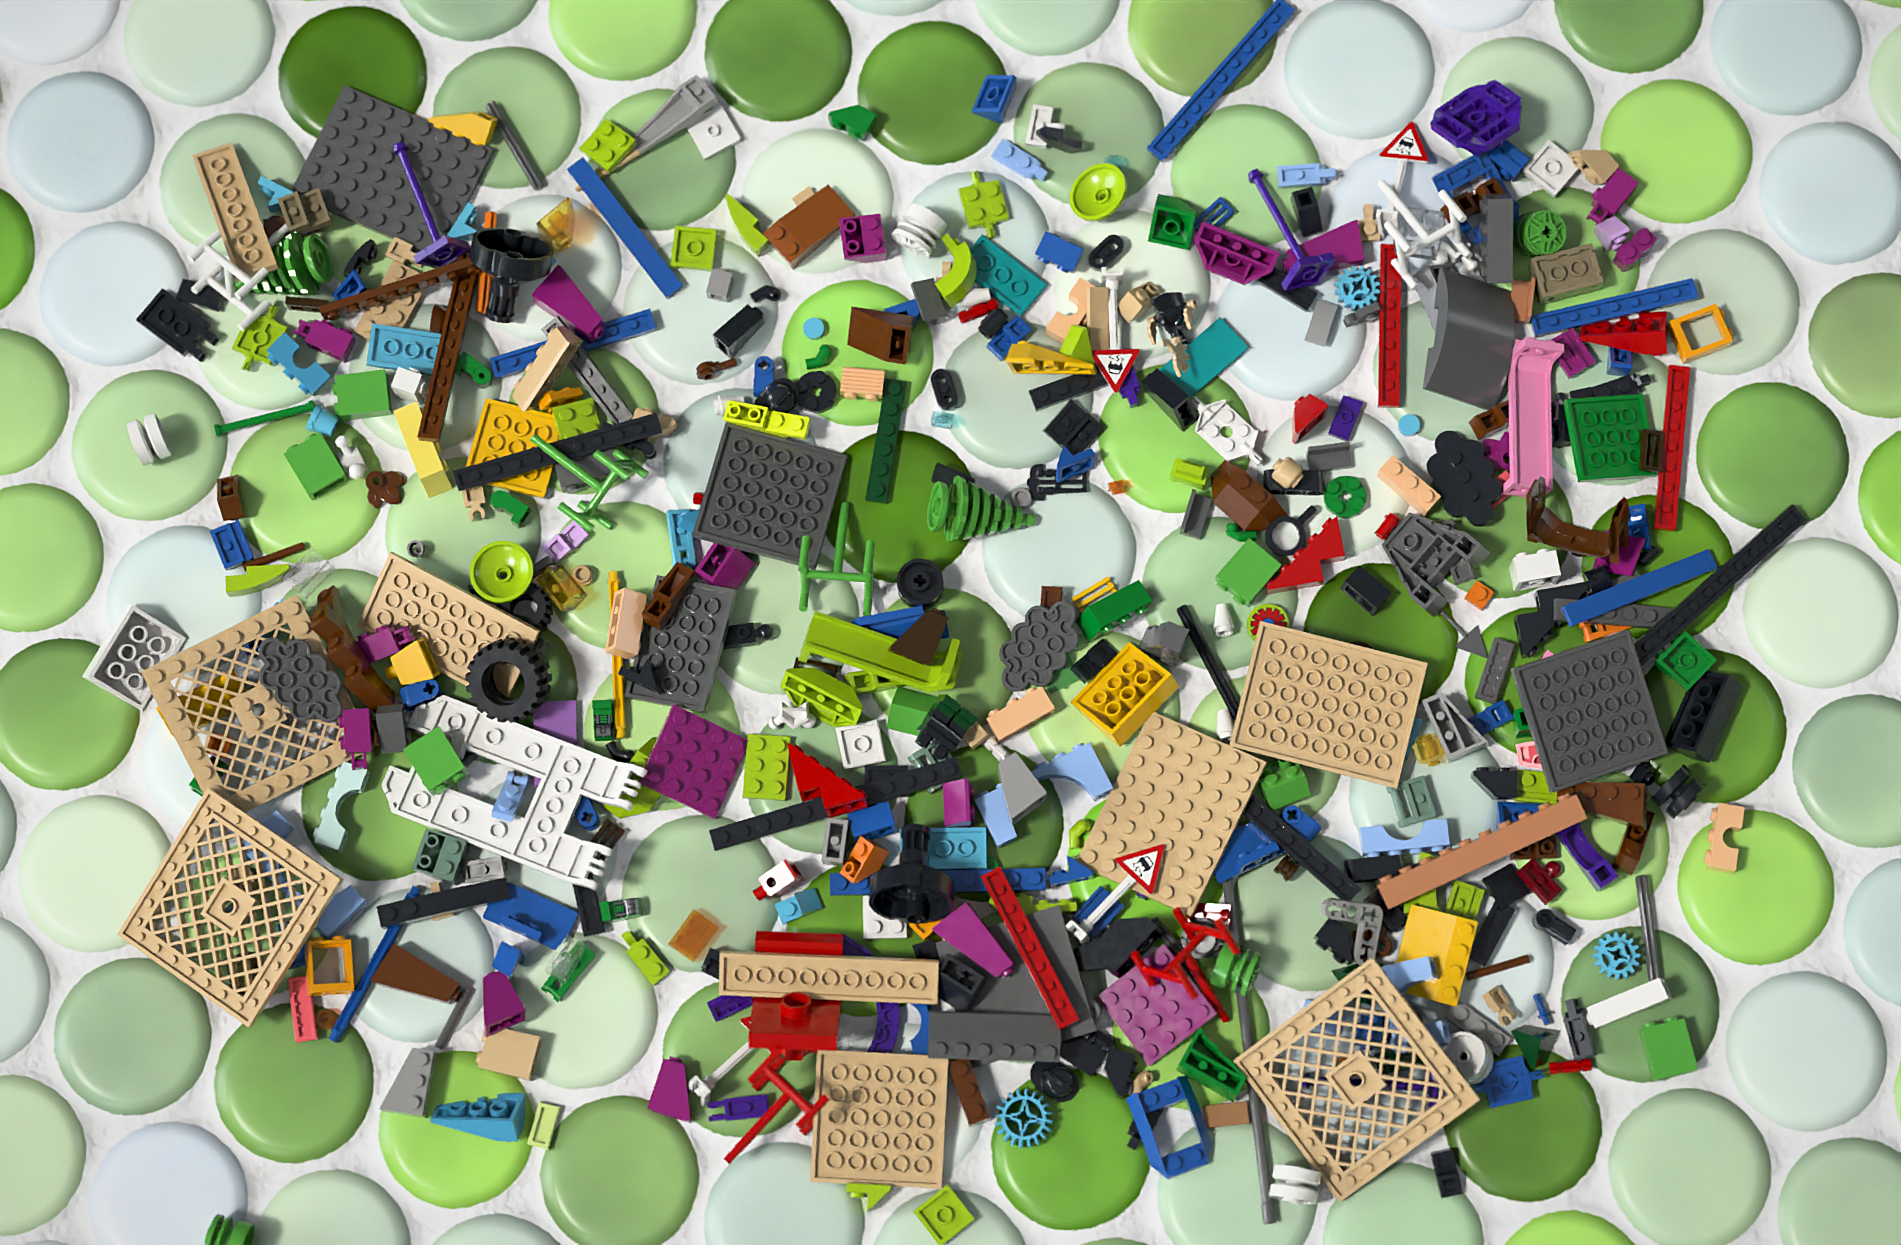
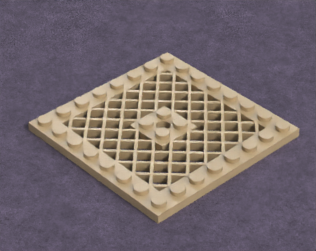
(159, 682)
(178, 859)
(1409, 1025)

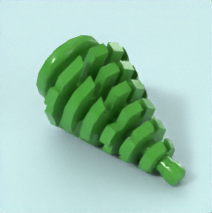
(300, 267)
(971, 511)

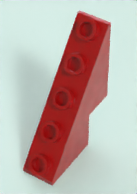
(1306, 568)
(820, 781)

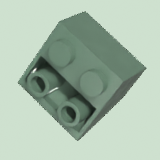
(440, 856)

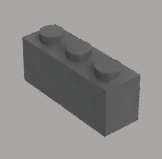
(571, 483)

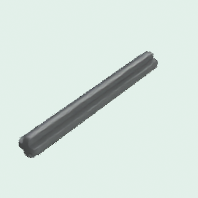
(515, 146)
(1647, 927)

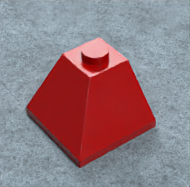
(1306, 415)

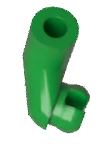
(821, 359)
(1240, 536)

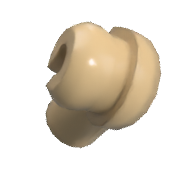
(1141, 1081)

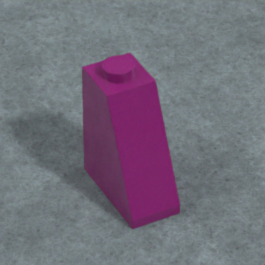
(500, 1004)
(671, 1092)

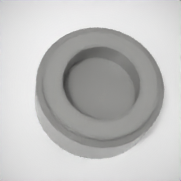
(1021, 497)

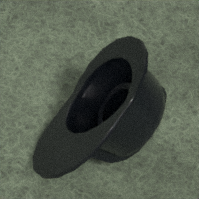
(779, 396)
(1054, 1080)

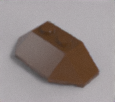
(1243, 498)

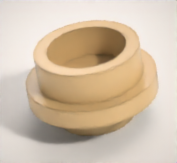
(582, 575)

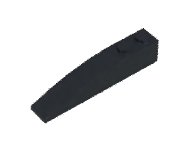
(442, 903)

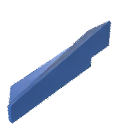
(894, 622)

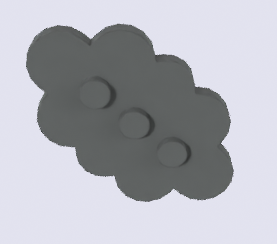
(1039, 646)
(300, 679)

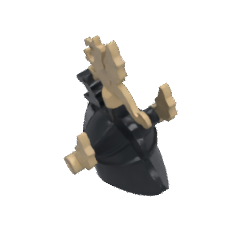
(1173, 315)

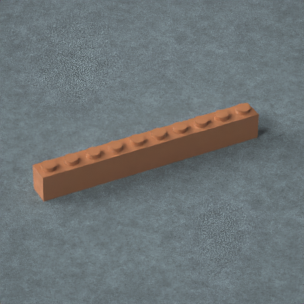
(1481, 851)

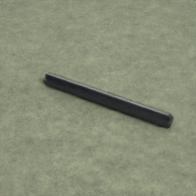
(1209, 660)

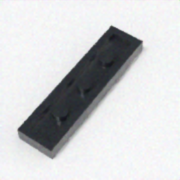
(1066, 389)

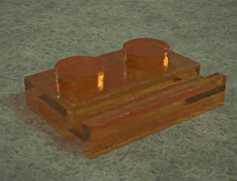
(693, 936)

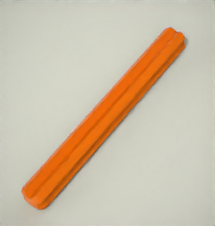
(484, 280)

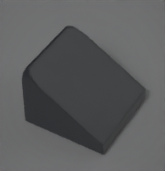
(1598, 579)

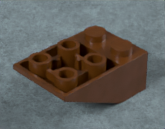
(881, 334)

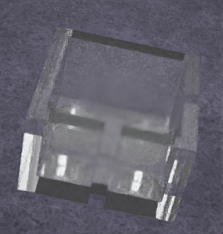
(1434, 221)

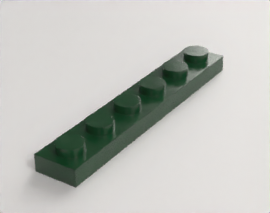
(886, 441)

